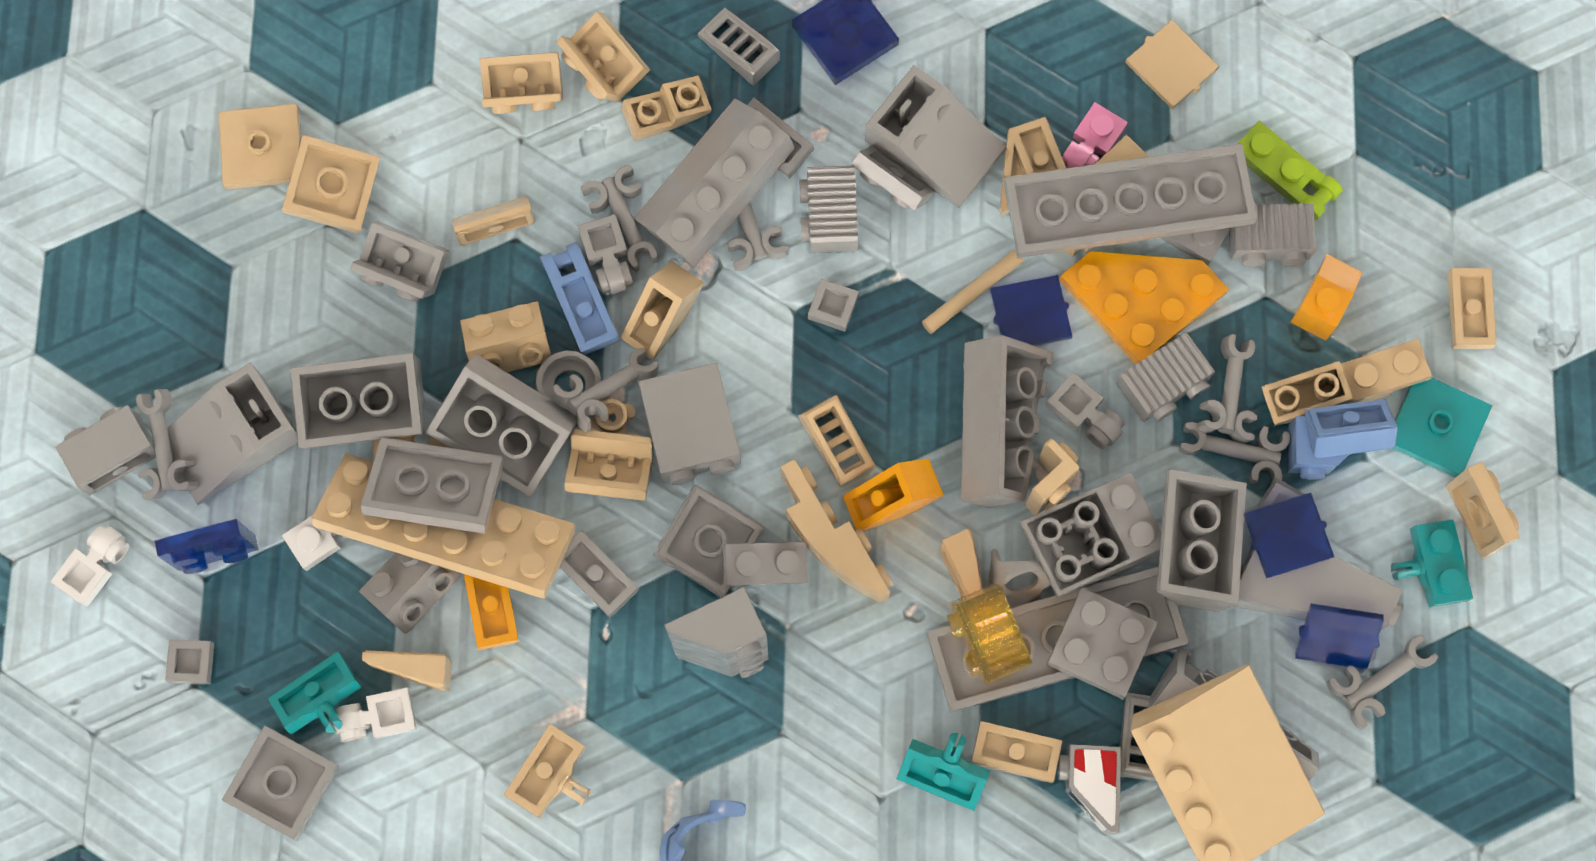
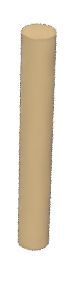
(972, 292)

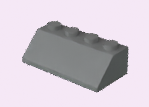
(715, 181)
(721, 636)

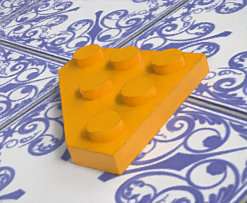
(1142, 297)

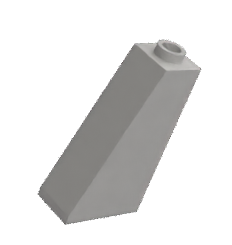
(1322, 583)

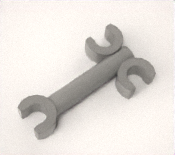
(614, 191)
(755, 245)
(589, 402)
(1225, 413)
(1265, 455)
(169, 472)
(1358, 695)

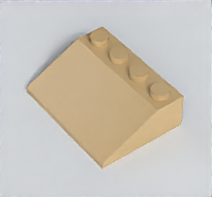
(1226, 768)

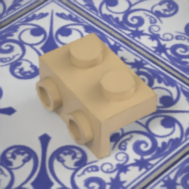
(603, 58)
(520, 81)
(508, 337)
(609, 464)
(1062, 469)

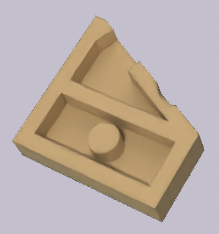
(1028, 151)

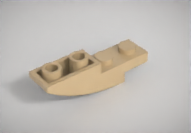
(1348, 382)
(838, 549)

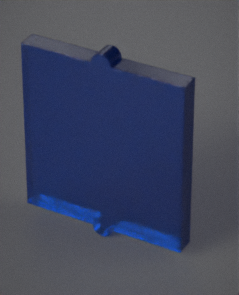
(1032, 311)
(1288, 535)
(1339, 636)

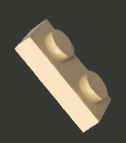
(1471, 308)
(1016, 752)

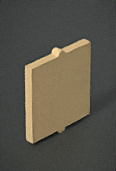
(1171, 64)

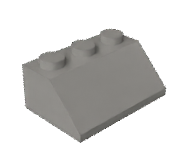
(358, 400)
(504, 418)
(1201, 541)

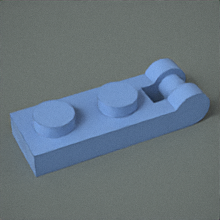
(580, 300)

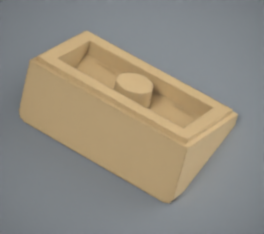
(493, 221)

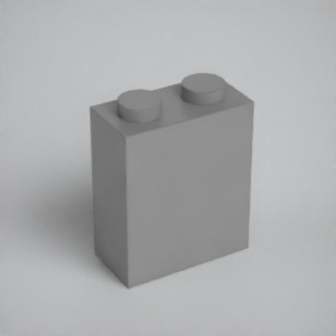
(690, 424)

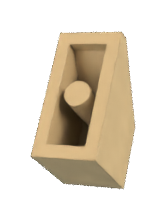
(661, 308)

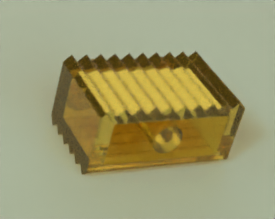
(989, 634)

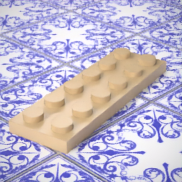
(516, 551)

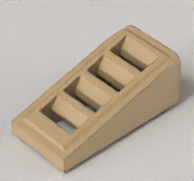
(849, 433)
(961, 561)
(422, 668)

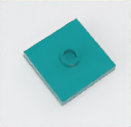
(1440, 425)

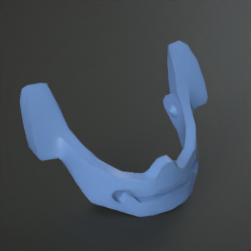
(671, 843)

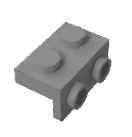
(400, 262)
(407, 589)

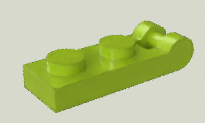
(1287, 169)

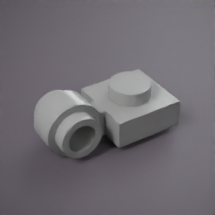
(603, 245)
(1078, 403)

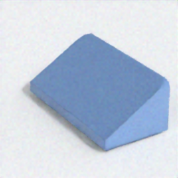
(1351, 428)

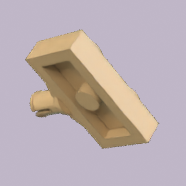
(548, 773)

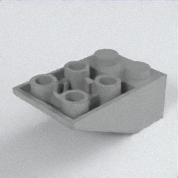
(933, 136)
(230, 432)
(1094, 535)

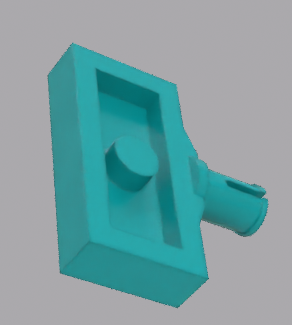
(1437, 564)
(315, 695)
(944, 772)

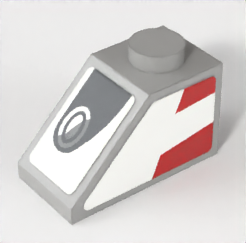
(1094, 782)

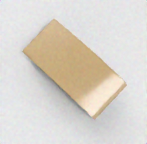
(667, 109)

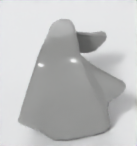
(1003, 572)

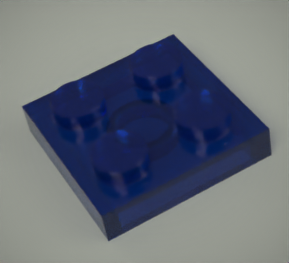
(845, 35)
(197, 548)

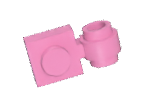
(1096, 134)

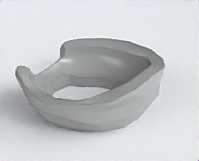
(563, 362)

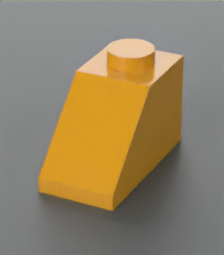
(1327, 297)
(893, 494)

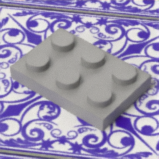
(432, 485)

